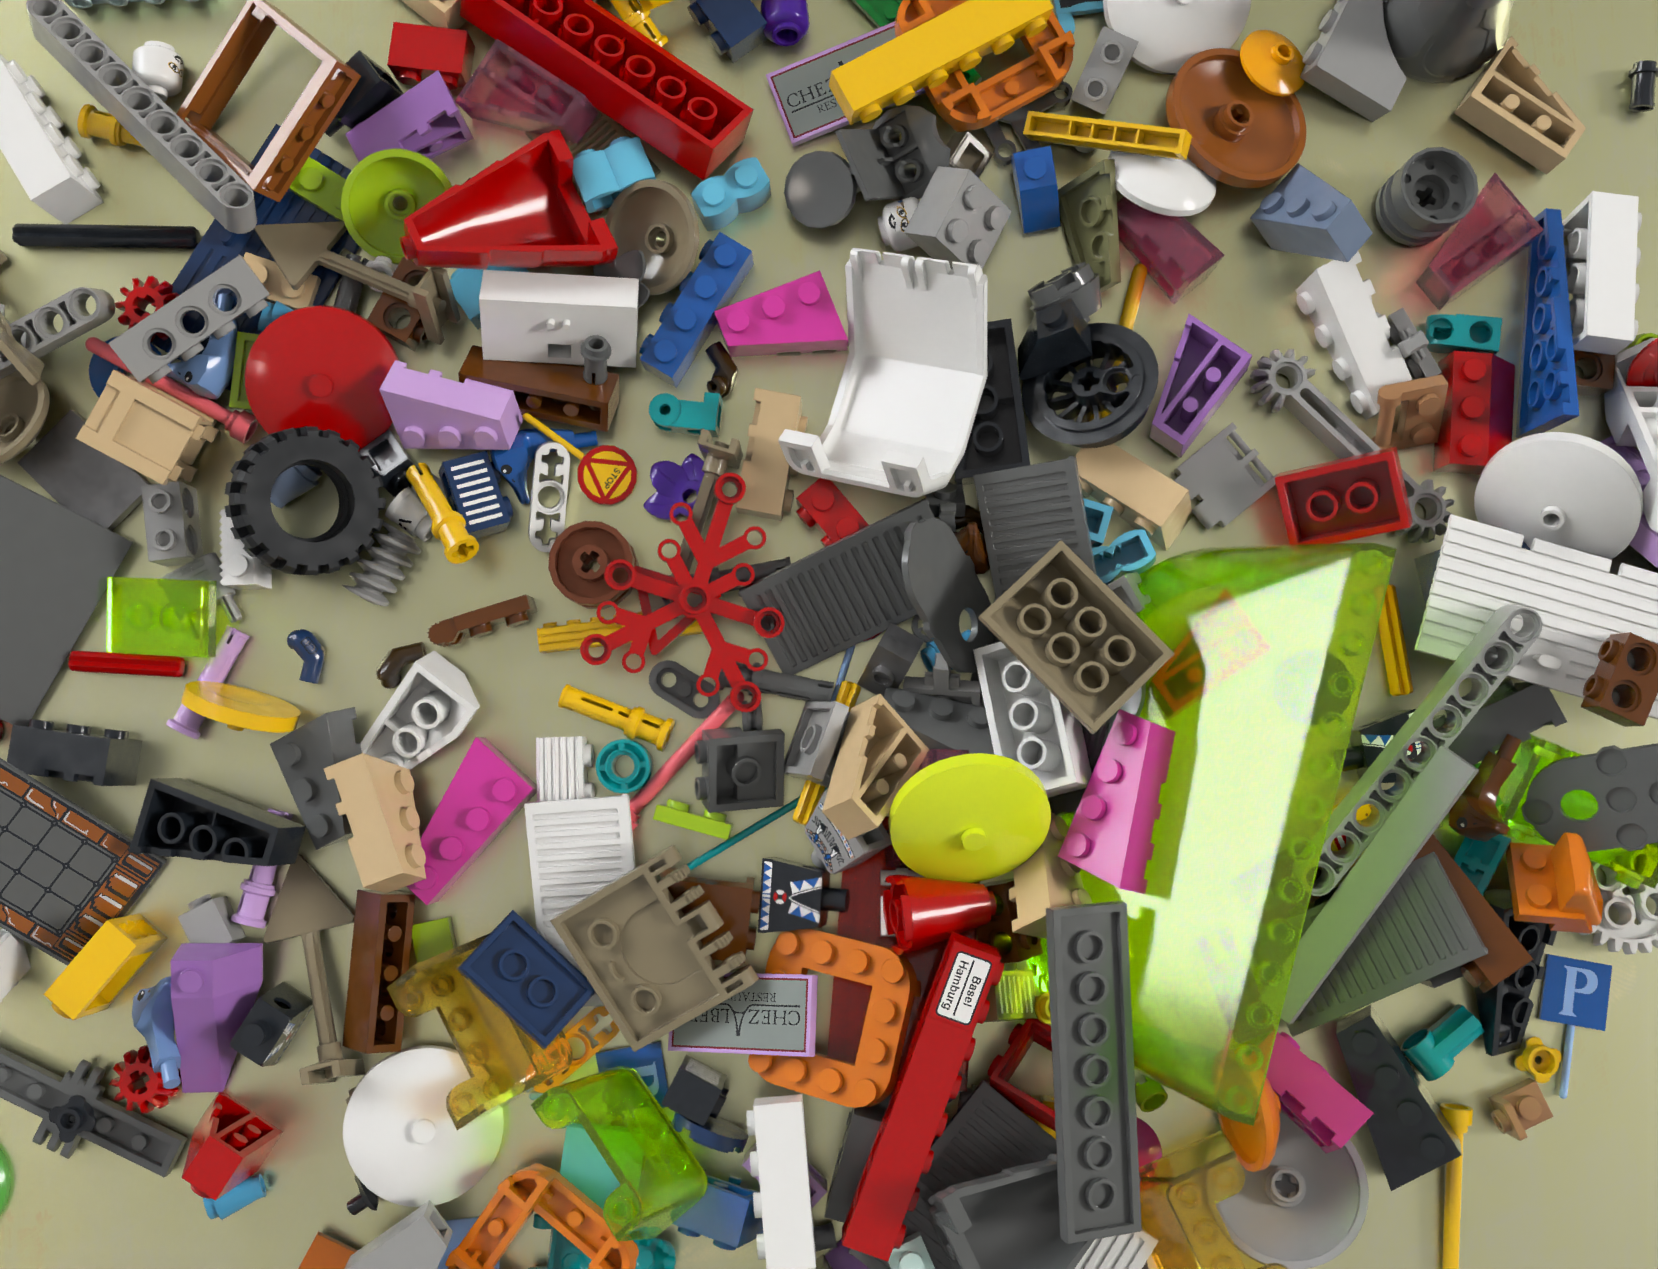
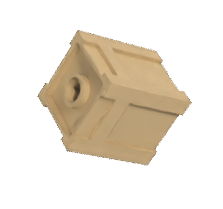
(147, 429)

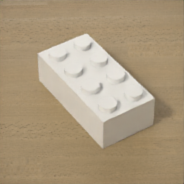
(39, 151)
(1031, 722)

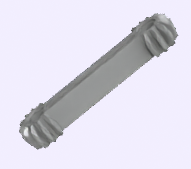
(1341, 434)

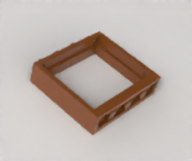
(304, 123)

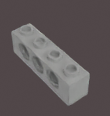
(134, 344)

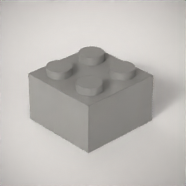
(957, 218)

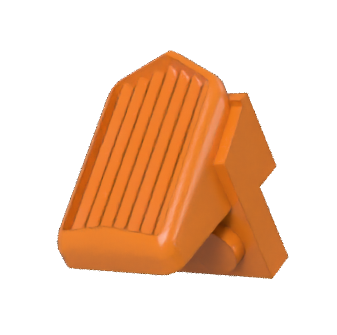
(1555, 885)

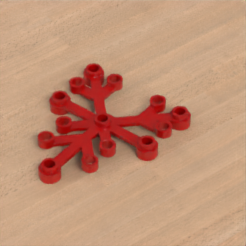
(708, 555)

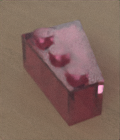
(524, 96)
(1479, 243)
(1168, 246)

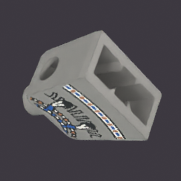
(834, 850)

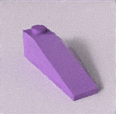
(210, 1000)

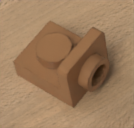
(1519, 1108)

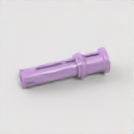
(215, 670)
(257, 891)

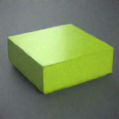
(432, 938)

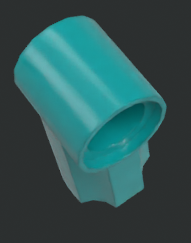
(1435, 1047)

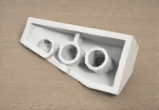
(422, 714)

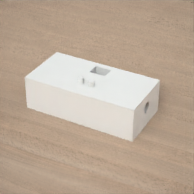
(553, 314)

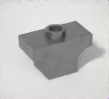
(890, 660)

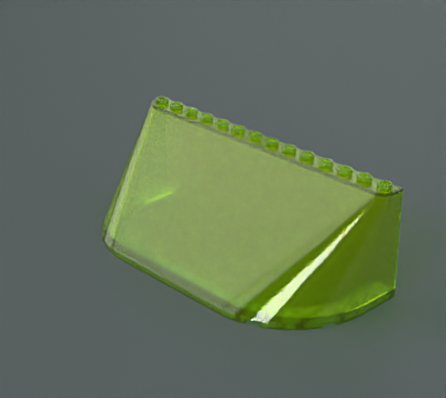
(1262, 723)

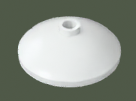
(1163, 183)

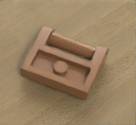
(1419, 412)

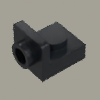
(390, 462)

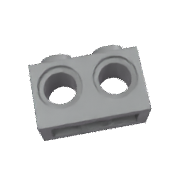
(1104, 70)
(172, 523)

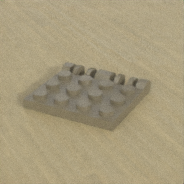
(648, 953)

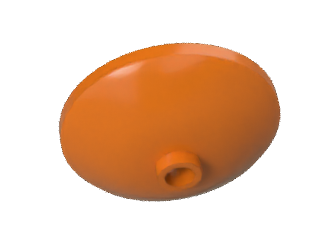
(1257, 1143)

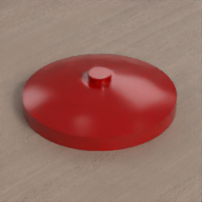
(320, 372)

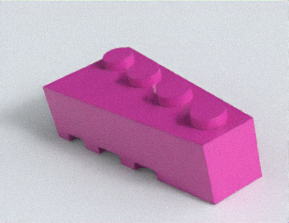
(1121, 803)
(470, 816)

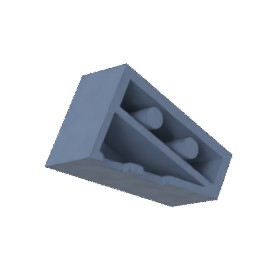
(1311, 218)

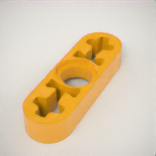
(602, 1037)

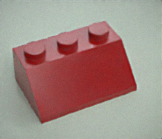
(1475, 412)

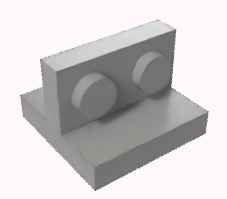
(817, 741)

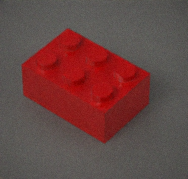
(1344, 498)

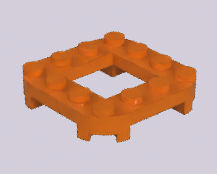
(978, 106)
(884, 1027)
(559, 1204)

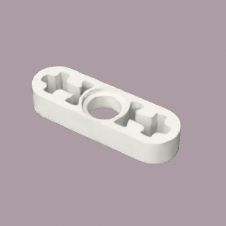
(540, 466)

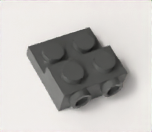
(740, 769)

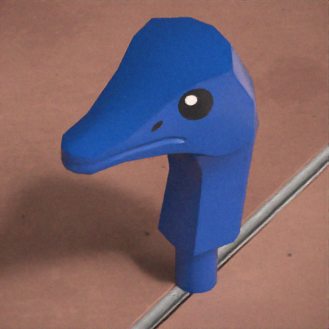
(515, 462)

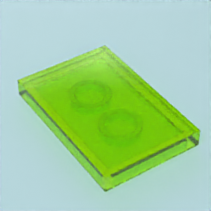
(161, 616)

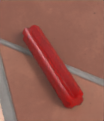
(126, 663)

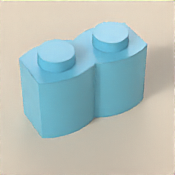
(607, 172)
(738, 191)
(1125, 555)

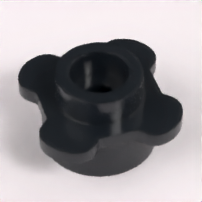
(84, 1117)

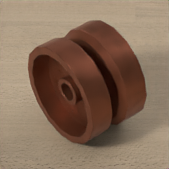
(575, 552)

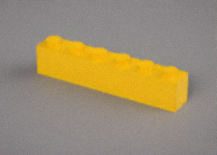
(933, 52)

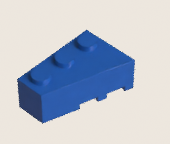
(723, 1215)

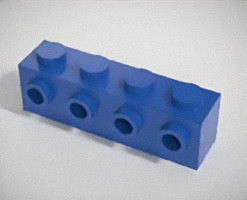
(692, 316)

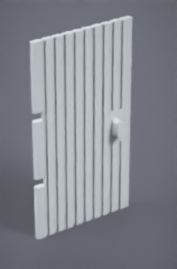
(1568, 588)

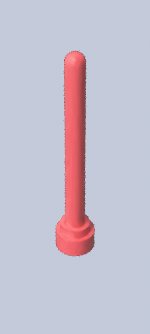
(239, 424)
(679, 759)

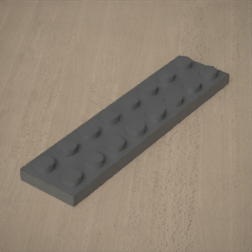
(1093, 1071)

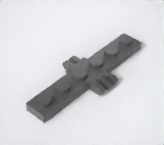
(115, 1129)

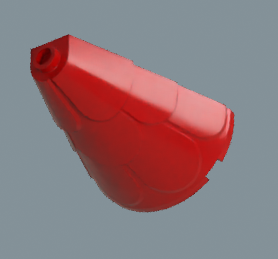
(511, 217)

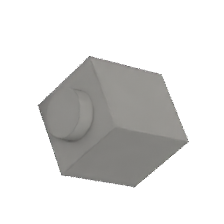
(210, 921)

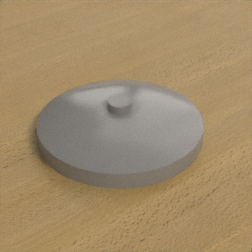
(1301, 1205)

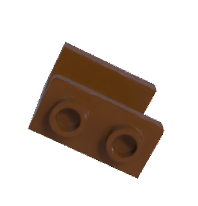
(734, 905)

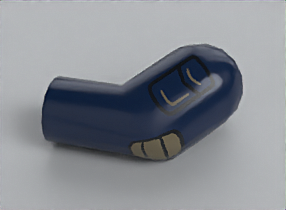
(310, 652)

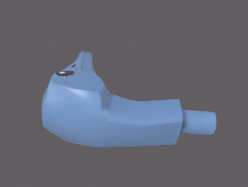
(213, 369)
(155, 1021)

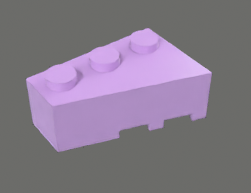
(449, 413)

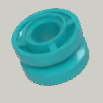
(606, 766)

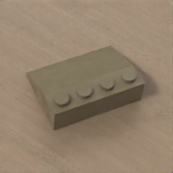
(1076, 636)

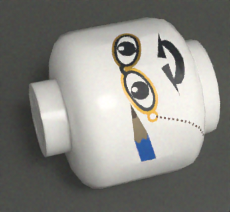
(159, 68)
(894, 222)

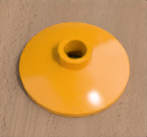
(1272, 62)

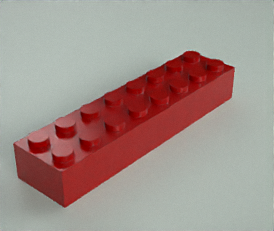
(622, 76)

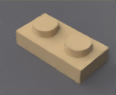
(279, 287)

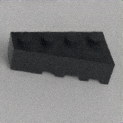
(207, 825)
(1406, 1121)

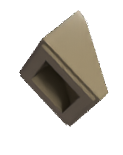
(968, 153)

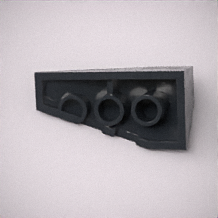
(1507, 1006)

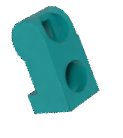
(1463, 333)
(687, 416)

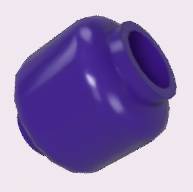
(785, 20)

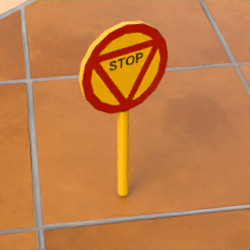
(604, 472)

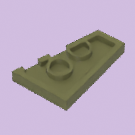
(1091, 221)

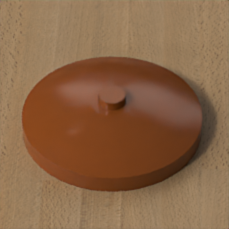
(1234, 125)

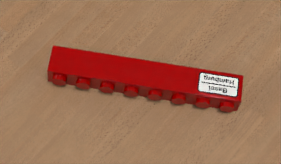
(921, 1095)

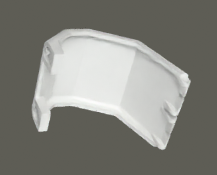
(907, 376)

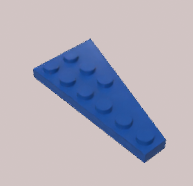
(1547, 355)

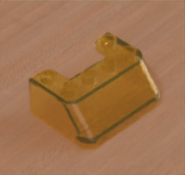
(493, 1048)
(1181, 1210)

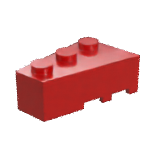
(227, 1147)

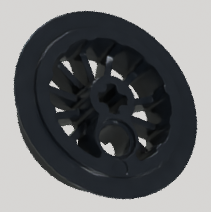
(1095, 391)

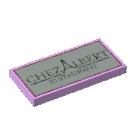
(804, 89)
(764, 1019)

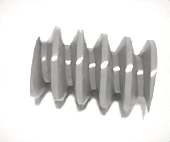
(383, 566)

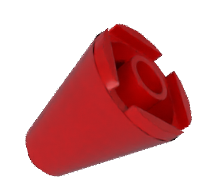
(929, 909)

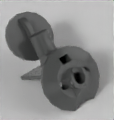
(881, 166)

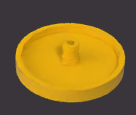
(240, 707)

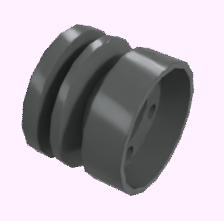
(1426, 196)

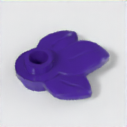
(674, 485)

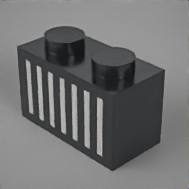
(696, 1091)

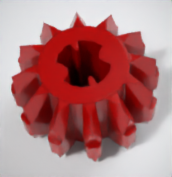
(140, 297)
(132, 1086)

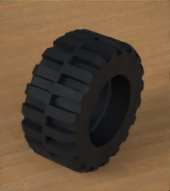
(356, 489)

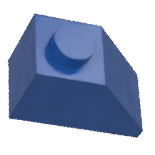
(1036, 189)

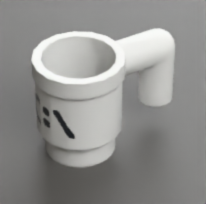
(411, 514)

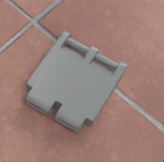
(1223, 479)

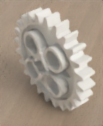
(1625, 932)

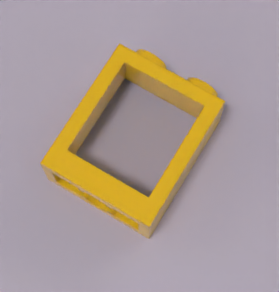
(104, 966)

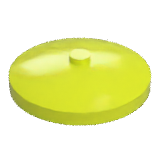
(969, 818)

